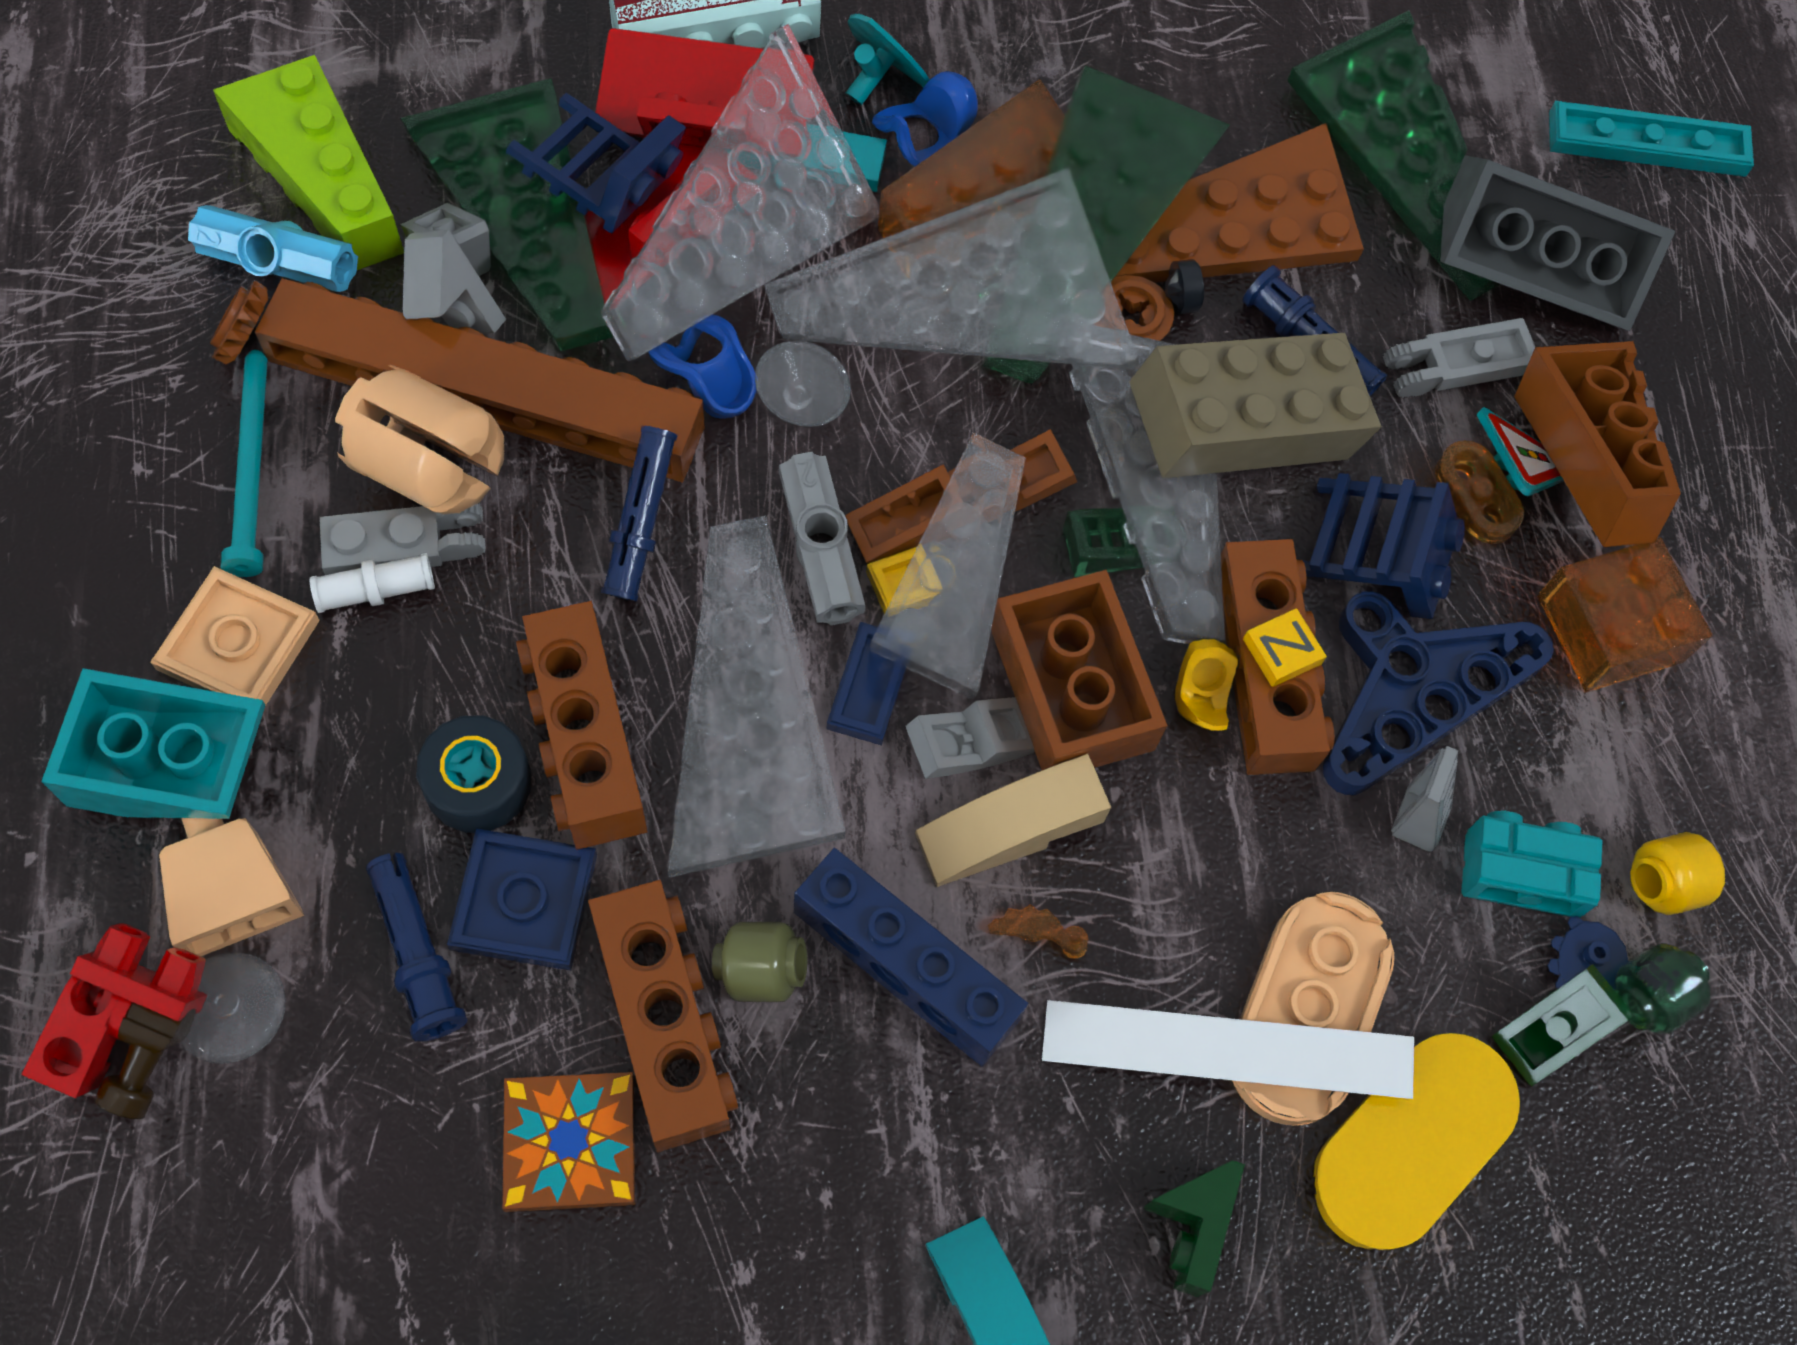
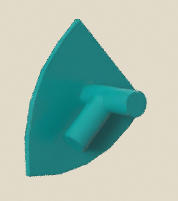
(876, 56)

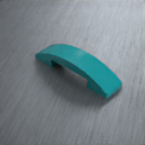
(985, 1287)

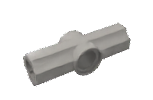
(827, 565)

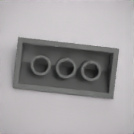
(1551, 242)

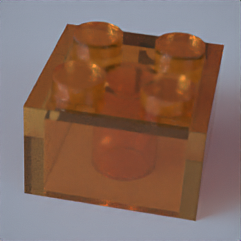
(1623, 614)

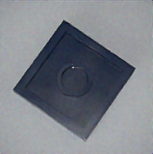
(522, 899)

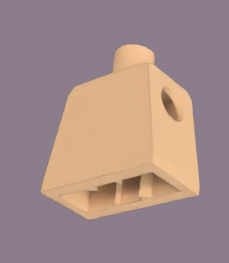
(222, 886)

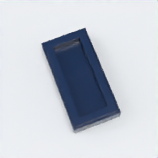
(866, 691)

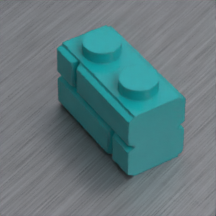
(1532, 864)

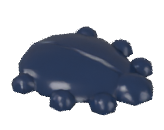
(1587, 945)

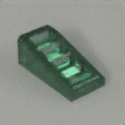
(1089, 559)

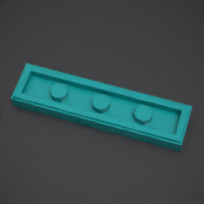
(1651, 138)

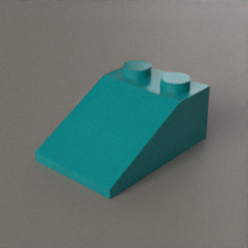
(151, 748)

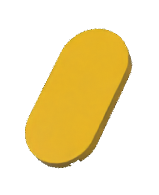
(1408, 1159)

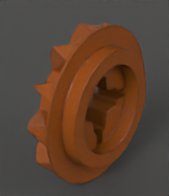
(1144, 295)
(238, 322)

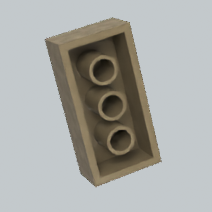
(1253, 404)

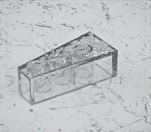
(952, 584)

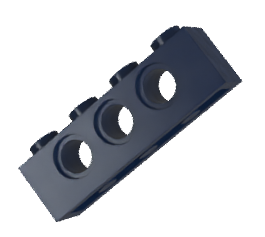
(908, 956)

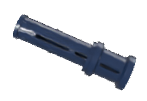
(1296, 317)
(420, 972)

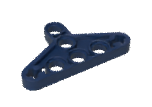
(1441, 670)

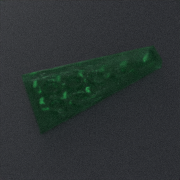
(1128, 165)
(531, 231)

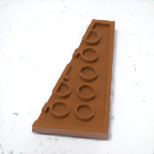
(1256, 213)

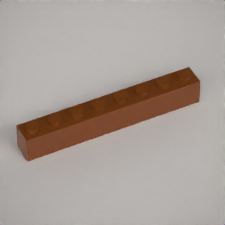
(521, 388)

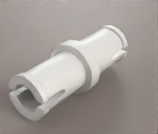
(371, 583)

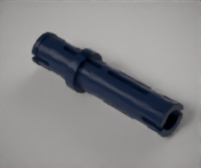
(639, 513)

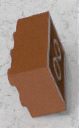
(1077, 672)

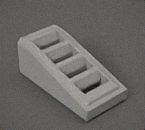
(1428, 802)

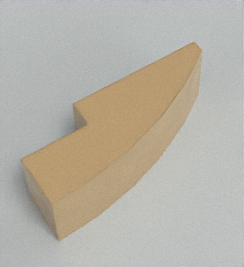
(1014, 820)

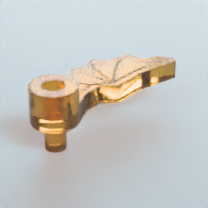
(1037, 925)

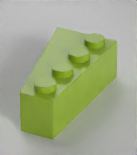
(308, 147)

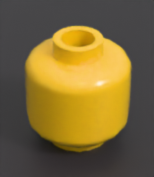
(1677, 873)

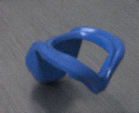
(945, 102)
(723, 382)

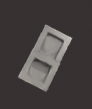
(970, 739)

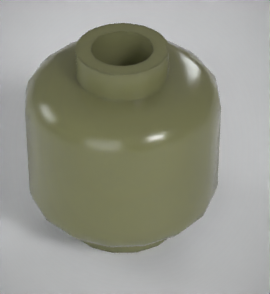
(760, 962)

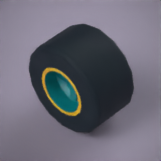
(463, 755)

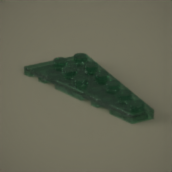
(1393, 126)

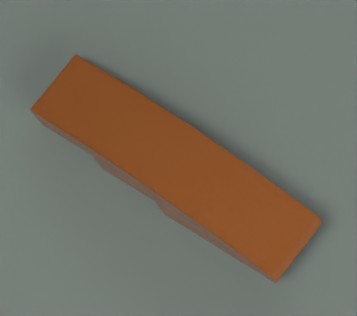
(901, 516)

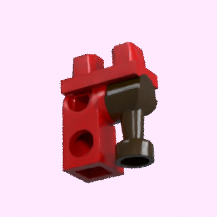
(122, 1001)

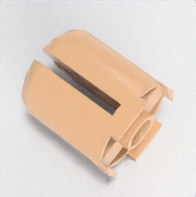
(397, 451)

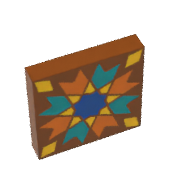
(568, 1142)

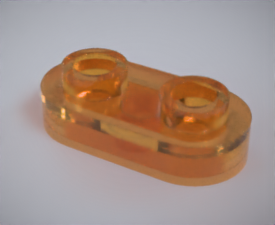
(1482, 494)

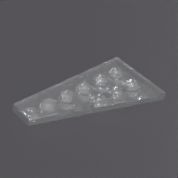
(1166, 518)
(752, 738)

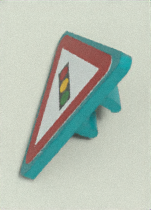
(1520, 455)

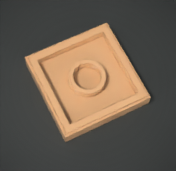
(235, 638)

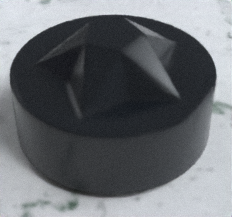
(1185, 286)

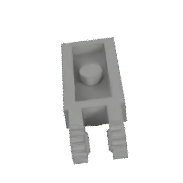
(1462, 357)
(397, 536)

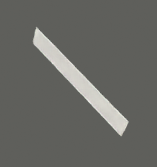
(1229, 1049)

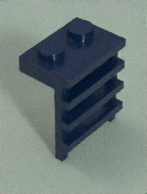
(624, 183)
(1416, 545)

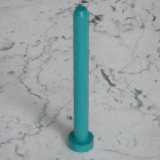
(242, 557)

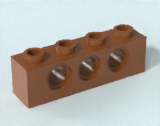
(1269, 738)
(611, 805)
(623, 924)

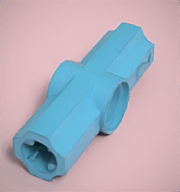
(295, 254)

